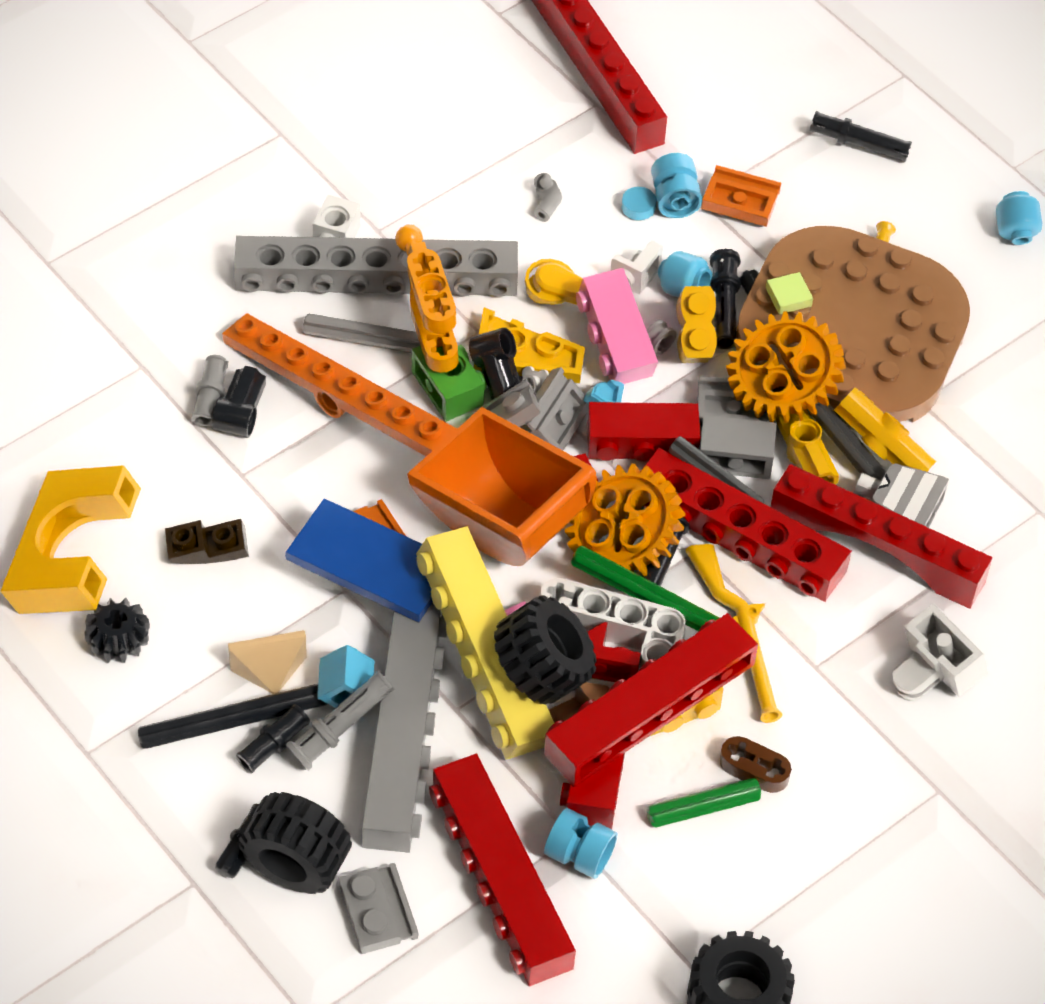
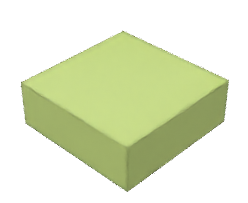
(789, 293)

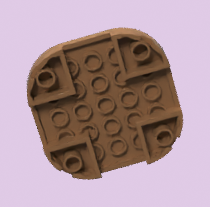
(887, 305)

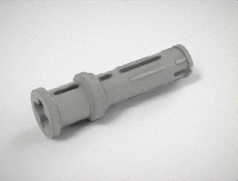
(326, 731)

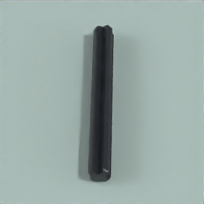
(227, 716)

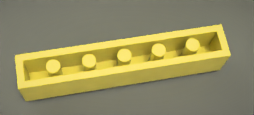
(471, 614)

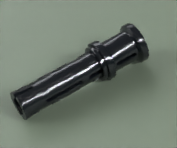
(725, 285)

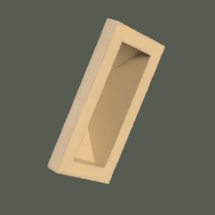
(268, 660)

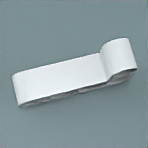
(649, 618)

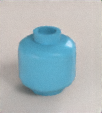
(1019, 217)
(683, 270)

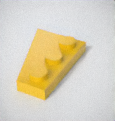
(538, 350)

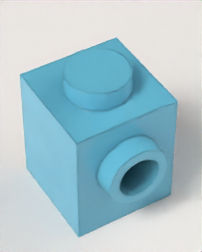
(343, 674)

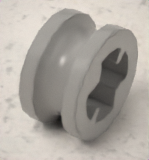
(661, 336)

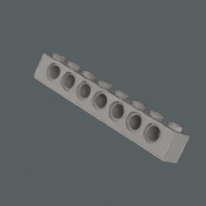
(369, 265)

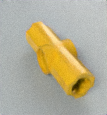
(883, 432)
(806, 446)

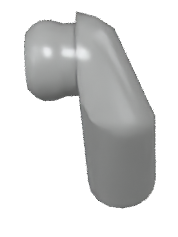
(549, 195)

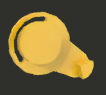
(552, 282)

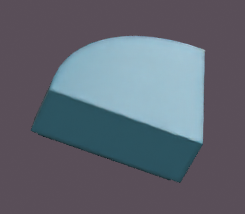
(605, 392)

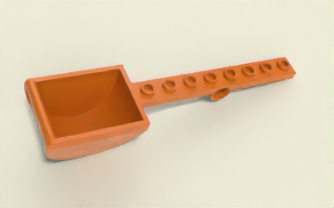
(481, 475)

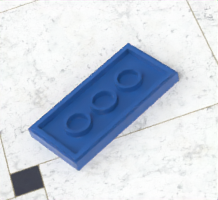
(363, 559)

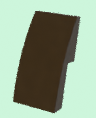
(204, 545)

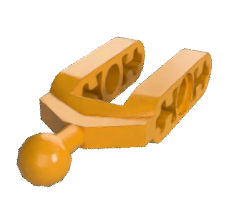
(430, 310)

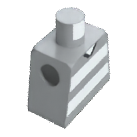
(906, 492)

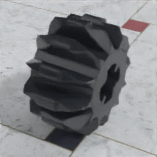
(117, 630)

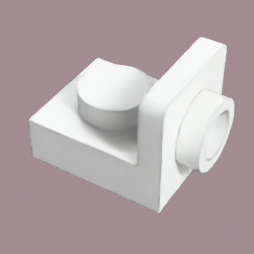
(642, 267)

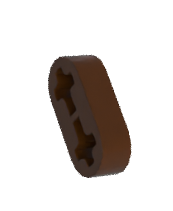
(755, 763)

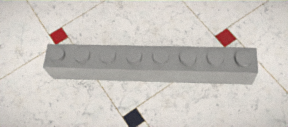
(401, 733)

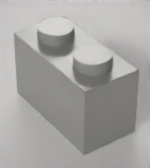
(739, 445)

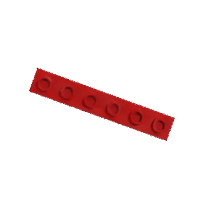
(759, 525)

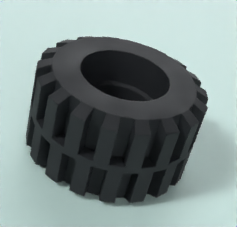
(545, 650)
(295, 843)
(745, 959)

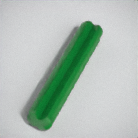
(704, 802)

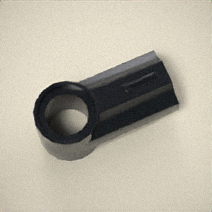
(495, 355)
(238, 409)

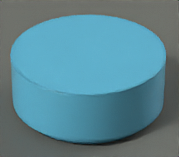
(638, 203)

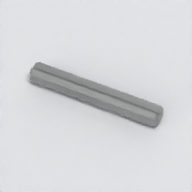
(360, 332)

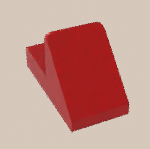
(611, 662)

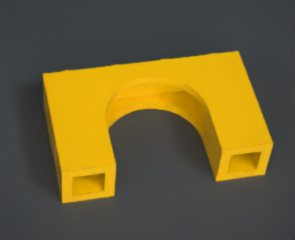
(64, 502)

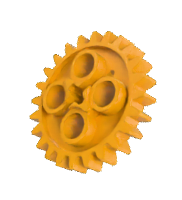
(815, 350)
(626, 521)

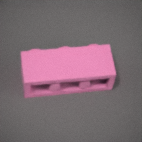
(616, 327)

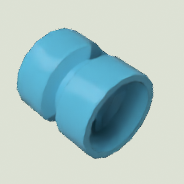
(676, 185)
(578, 842)

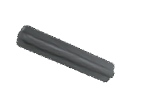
(847, 441)
(690, 454)

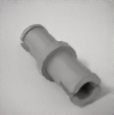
(209, 389)

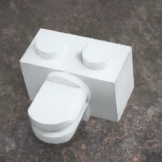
(939, 655)

